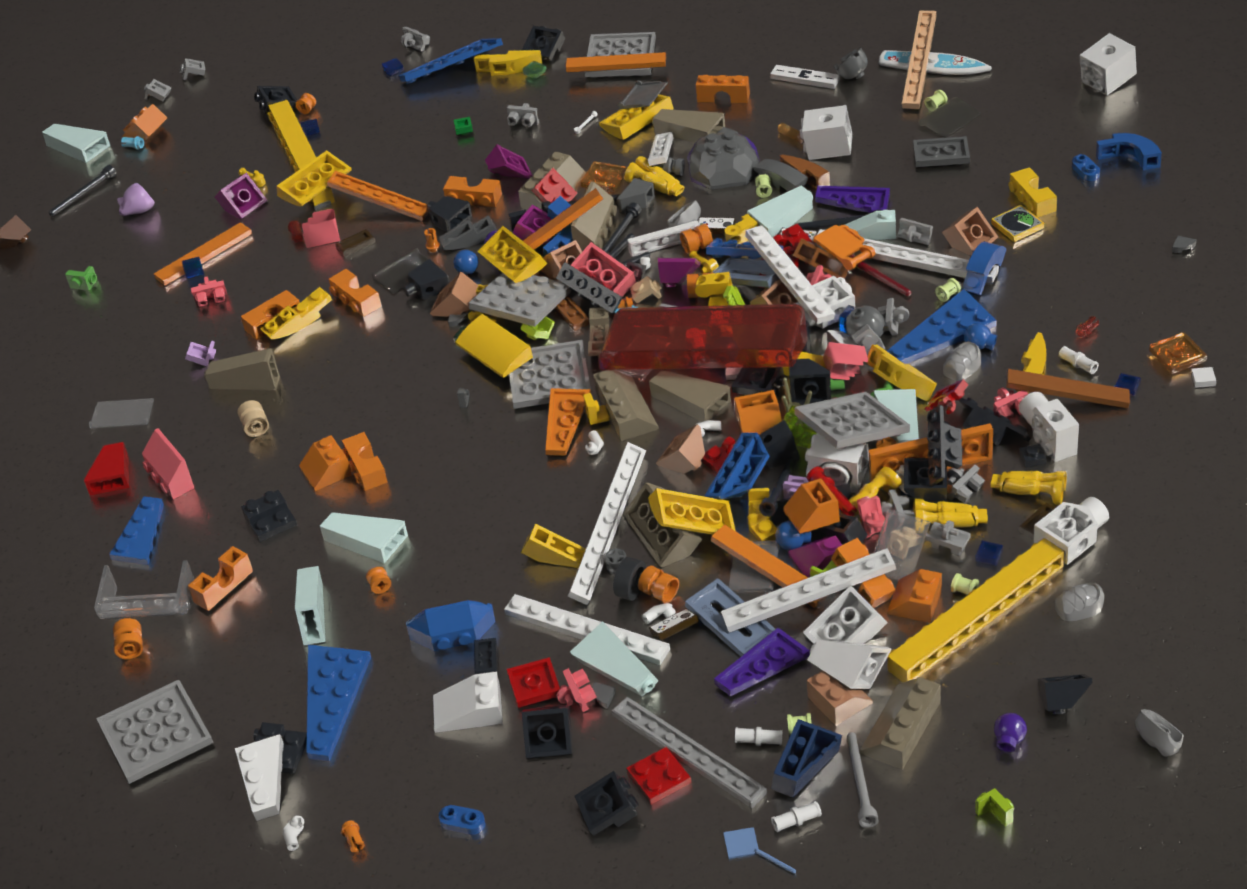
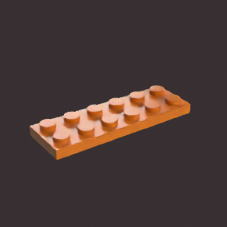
(976, 447)

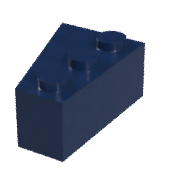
(804, 757)

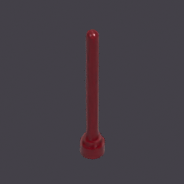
(883, 278)

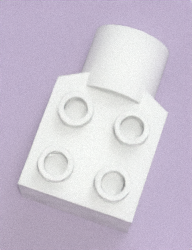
(835, 295)
(1051, 425)
(1072, 526)

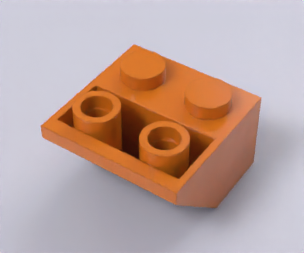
(145, 123)
(757, 412)
(812, 507)

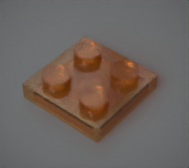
(604, 175)
(1178, 353)

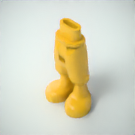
(661, 179)
(885, 479)
(1032, 483)
(961, 514)

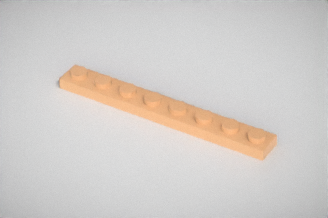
(919, 60)

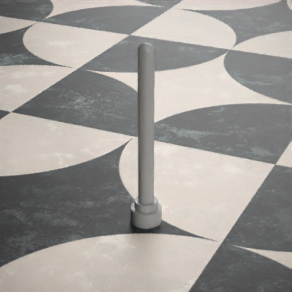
(867, 814)

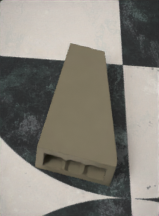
(688, 124)
(244, 372)
(690, 395)

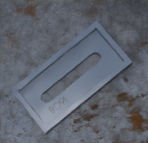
(749, 266)
(719, 593)

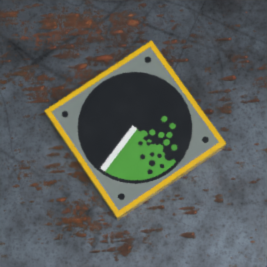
(1017, 223)

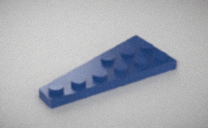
(455, 57)
(942, 328)
(331, 690)

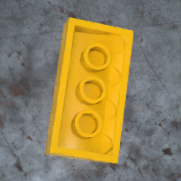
(630, 120)
(310, 179)
(512, 255)
(494, 346)
(690, 511)

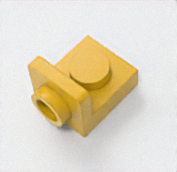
(594, 412)
(755, 497)
(761, 527)

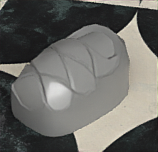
(686, 214)
(962, 361)
(1080, 602)
(1158, 732)

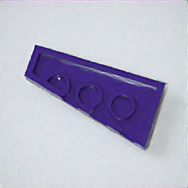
(855, 198)
(764, 660)

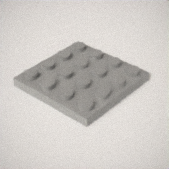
(620, 45)
(521, 301)
(551, 367)
(852, 420)
(154, 731)

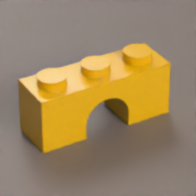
(1025, 186)

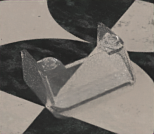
(142, 606)

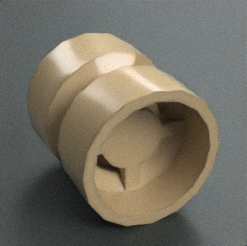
(253, 418)

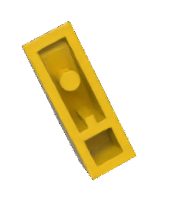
(552, 548)

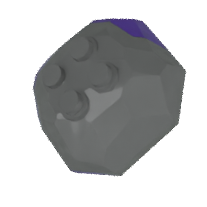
(722, 160)

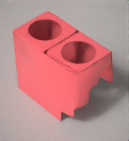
(321, 229)
(844, 360)

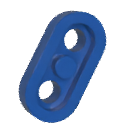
(1085, 167)
(460, 819)

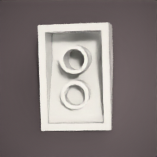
(847, 620)
(469, 704)

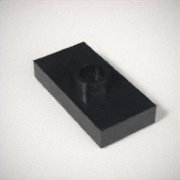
(485, 656)

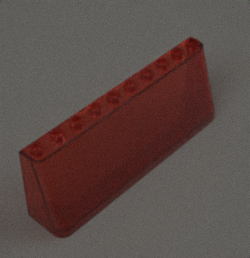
(705, 337)

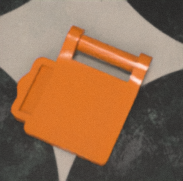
(843, 242)

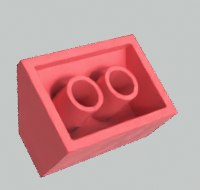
(605, 269)
(166, 466)

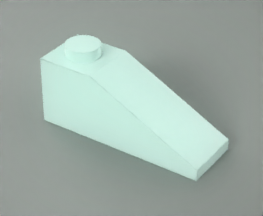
(876, 225)

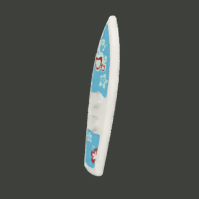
(937, 64)

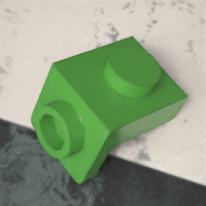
(81, 280)

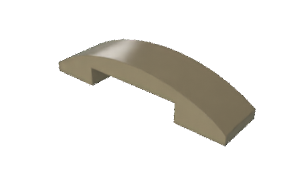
(598, 330)

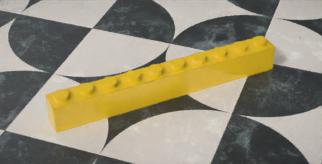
(295, 142)
(975, 611)

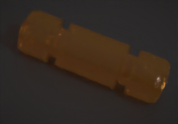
(790, 132)

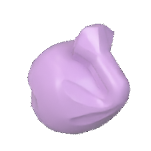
(135, 201)

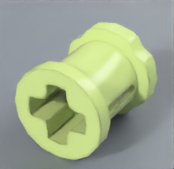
(934, 101)
(763, 186)
(947, 289)
(963, 585)
(793, 719)

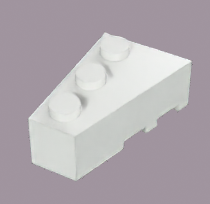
(261, 773)

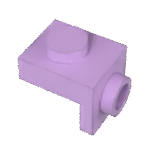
(200, 354)
(792, 484)

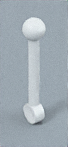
(577, 130)

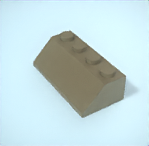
(564, 165)
(595, 222)
(624, 404)
(664, 543)
(902, 722)

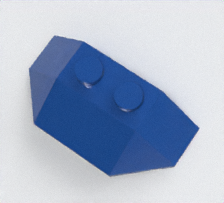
(739, 468)
(451, 625)

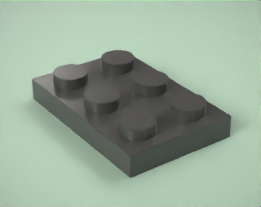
(941, 151)

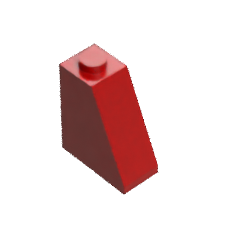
(109, 470)

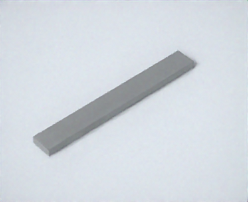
(690, 752)

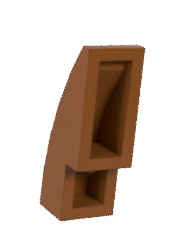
(816, 174)
(818, 256)

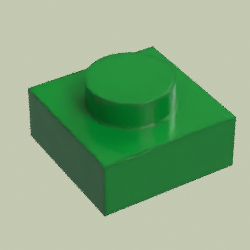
(463, 125)

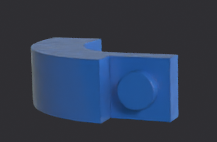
(1131, 146)
(565, 235)
(980, 264)

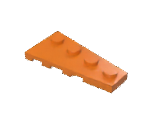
(563, 418)

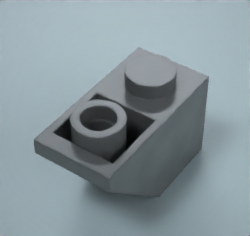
(637, 191)

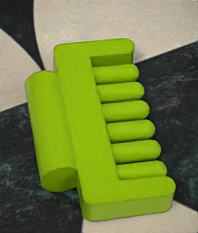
(733, 296)

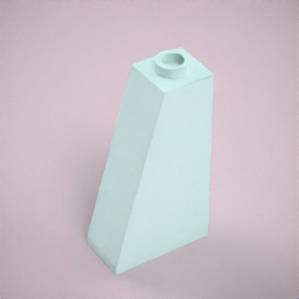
(76, 141)
(783, 210)
(903, 404)
(364, 535)
(310, 605)
(611, 658)

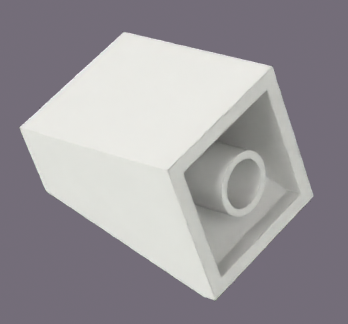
(849, 662)

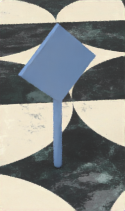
(744, 843)

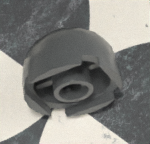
(852, 65)
(865, 315)

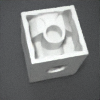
(1108, 64)
(826, 132)
(840, 464)

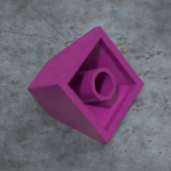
(507, 163)
(241, 197)
(531, 222)
(675, 270)
(814, 554)

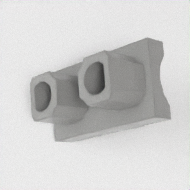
(414, 39)
(522, 114)
(915, 231)
(893, 316)
(960, 482)
(897, 503)
(948, 536)

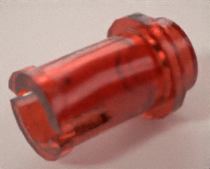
(295, 229)
(1084, 329)

